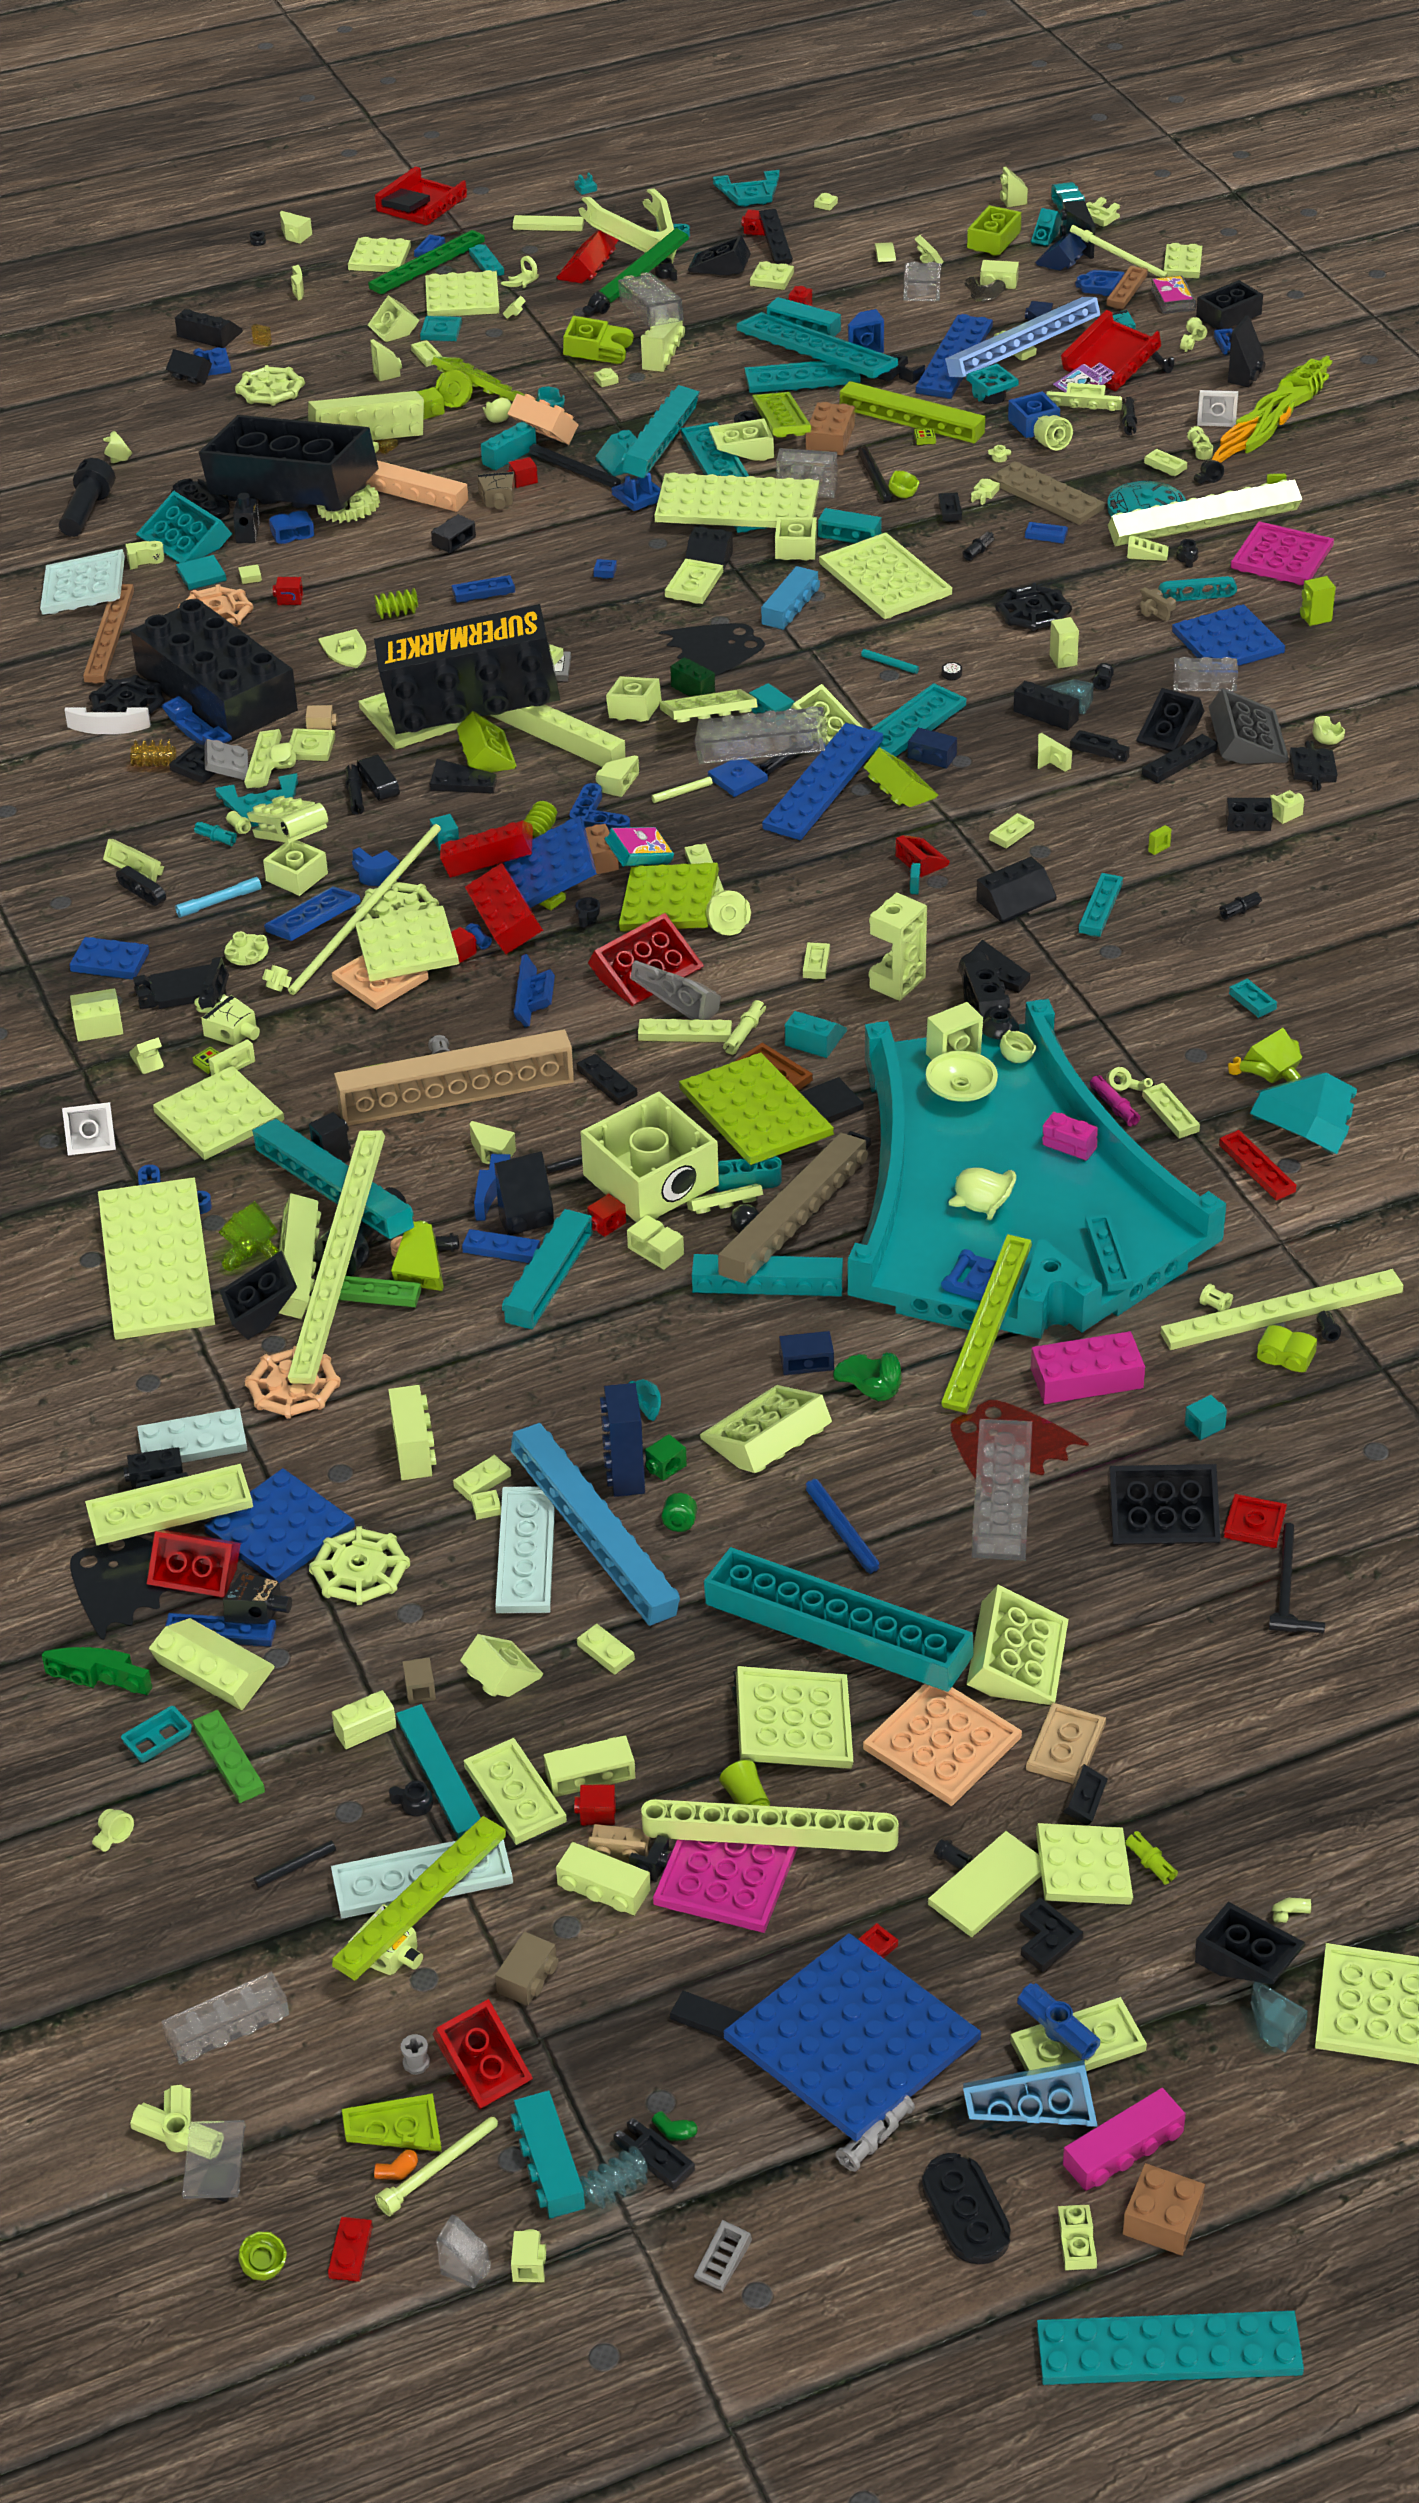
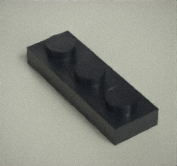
(607, 1079)

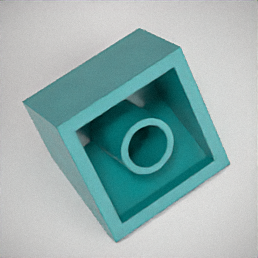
(612, 451)
(812, 1034)

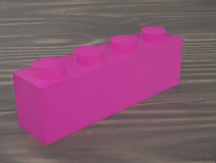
(1124, 2139)

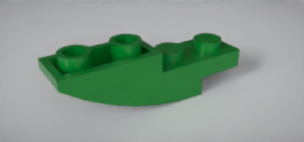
(91, 1665)

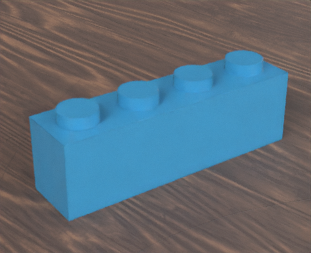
(790, 597)

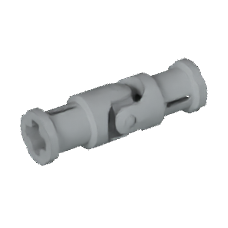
(855, 2152)

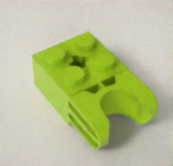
(596, 340)

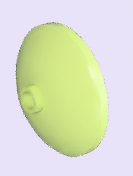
(961, 1076)

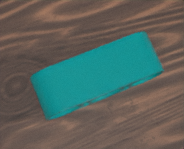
(740, 1173)

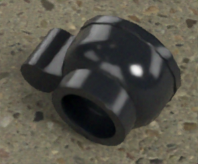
(666, 270)
(597, 304)
(1211, 471)
(1187, 552)
(587, 911)
(414, 1799)

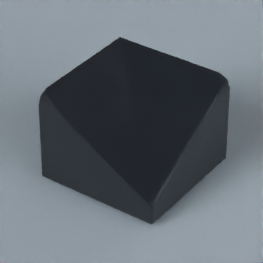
(911, 374)

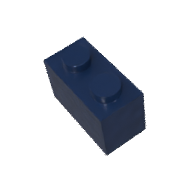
(932, 747)
(806, 1353)

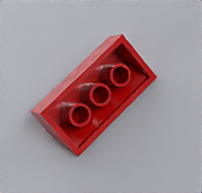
(589, 258)
(487, 848)

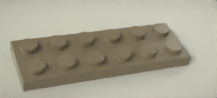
(1048, 493)

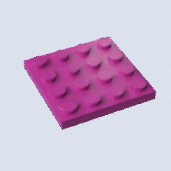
(1282, 553)
(725, 1881)

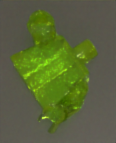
(248, 1233)

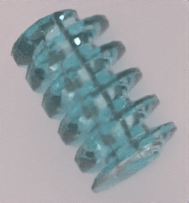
(615, 2177)

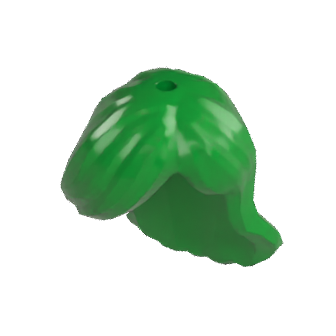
(874, 1378)

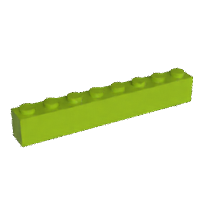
(913, 412)

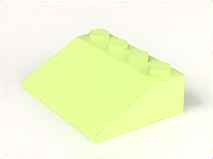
(768, 1427)
(1017, 1649)

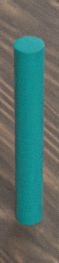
(890, 661)

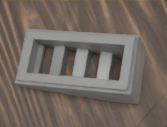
(734, 2233)

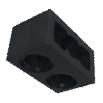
(1249, 814)

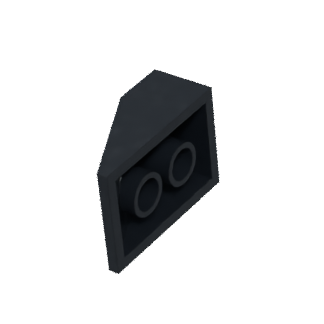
(1077, 214)
(722, 259)
(1245, 355)
(1171, 720)
(523, 1193)
(259, 1295)
(1245, 1946)

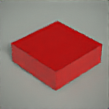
(879, 1940)

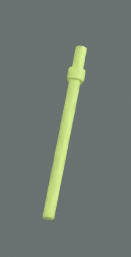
(1088, 236)

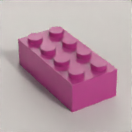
(1087, 1367)

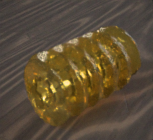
(152, 753)

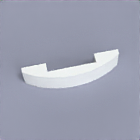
(107, 722)

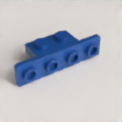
(533, 990)

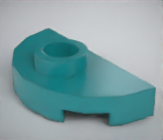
(648, 1398)

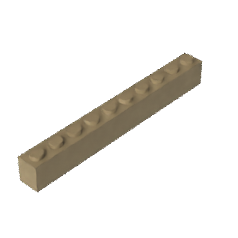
(791, 1208)

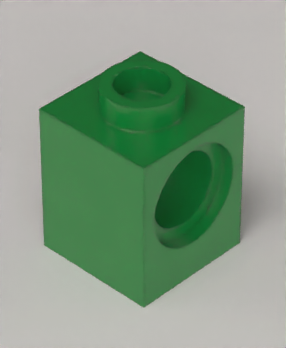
(665, 1457)

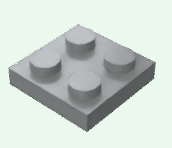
(226, 759)

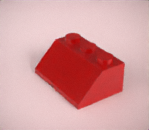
(192, 1563)

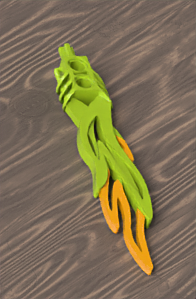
(1292, 391)

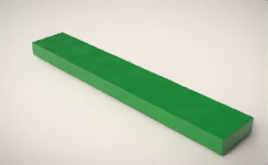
(647, 261)

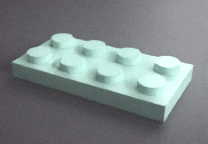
(197, 1435)

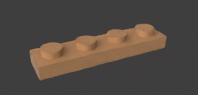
(1126, 287)

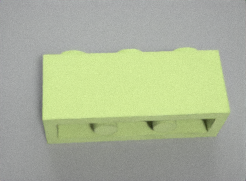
(589, 1764)
(603, 1878)

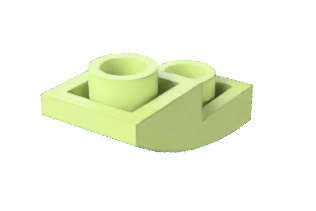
(1077, 2237)

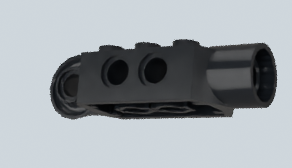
(986, 994)

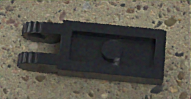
(660, 2156)

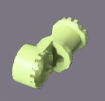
(1203, 448)

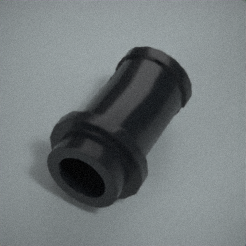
(448, 1242)
(1330, 1330)
(952, 1854)

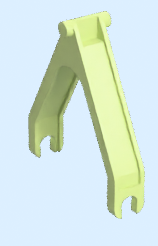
(628, 231)

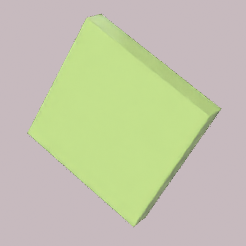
(312, 744)

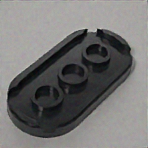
(199, 494)
(966, 2208)

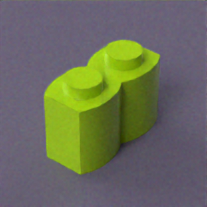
(1287, 1348)

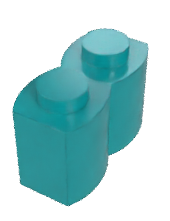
(1065, 193)

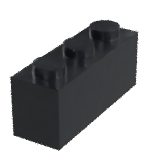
(1046, 705)

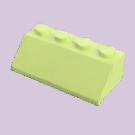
(211, 1661)

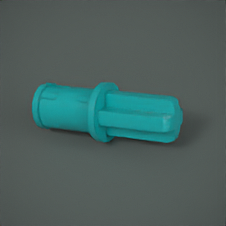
(215, 833)

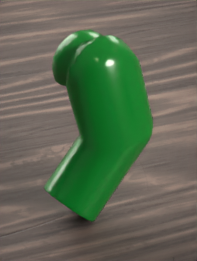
(674, 2130)

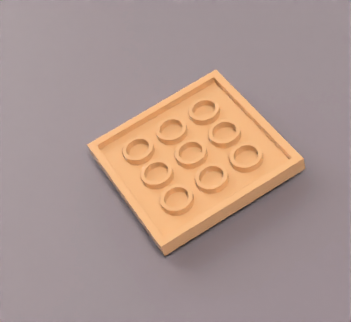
(942, 1741)

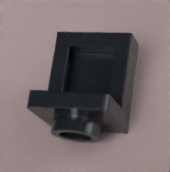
(656, 1859)

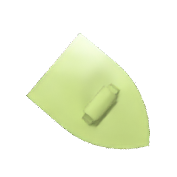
(345, 648)

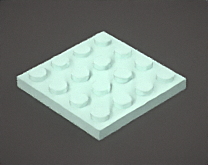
(82, 582)

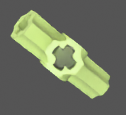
(163, 2123)

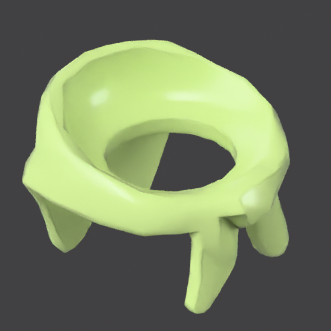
(116, 449)

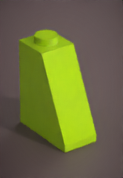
(418, 1258)

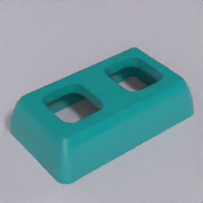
(151, 1731)

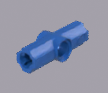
(1068, 2030)

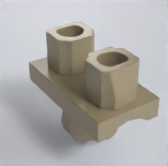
(1155, 604)

